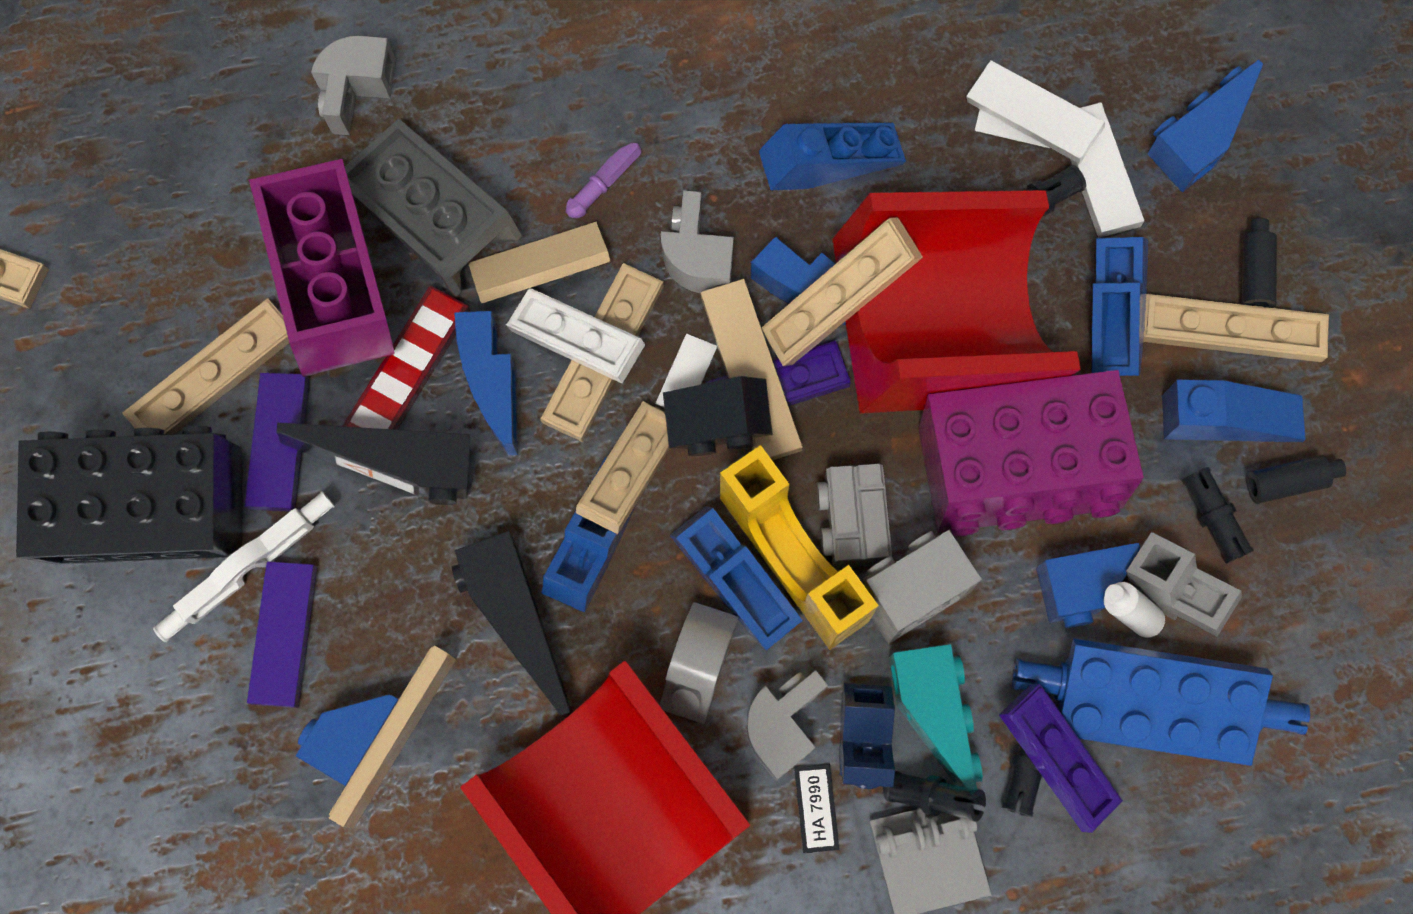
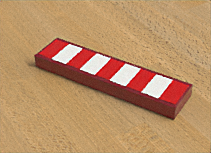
(406, 372)

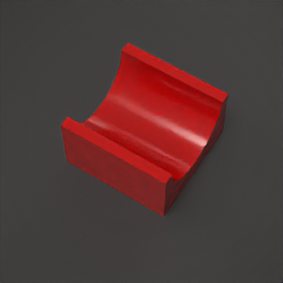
(958, 311)
(607, 805)

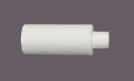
(1134, 609)

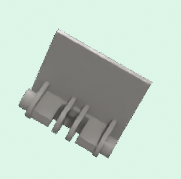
(929, 861)

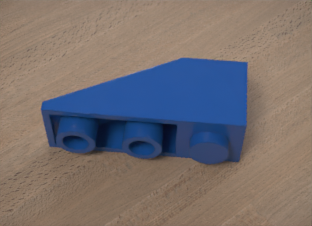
(1199, 140)
(828, 152)

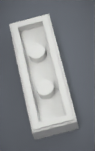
(1035, 112)
(1108, 187)
(576, 335)

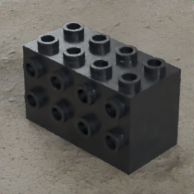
(129, 496)

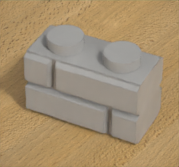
(856, 515)

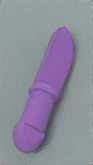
(605, 177)

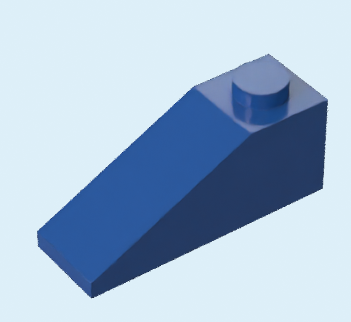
(1231, 412)

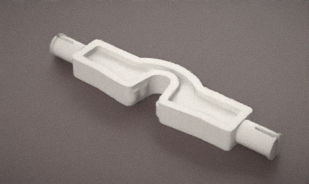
(229, 574)

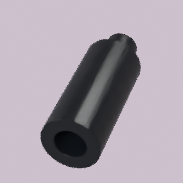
(1259, 265)
(1293, 478)

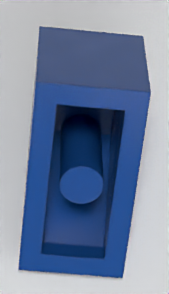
(1077, 583)
(343, 736)

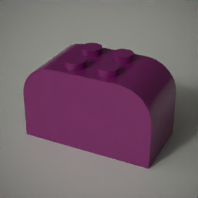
(321, 268)

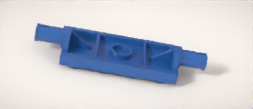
(1163, 700)

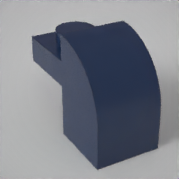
(867, 736)

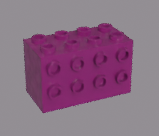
(1029, 452)

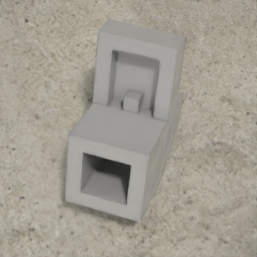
(349, 70)
(692, 258)
(1173, 583)
(698, 662)
(770, 726)

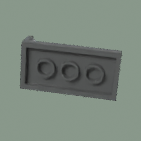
(427, 202)

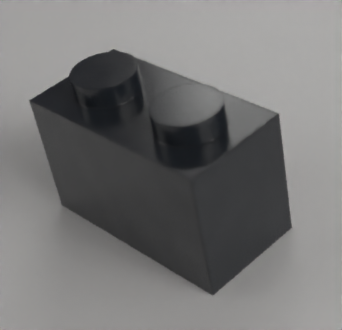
(717, 414)

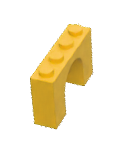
(759, 502)

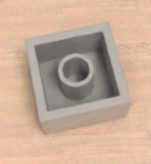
(920, 584)

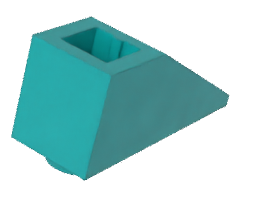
(931, 702)

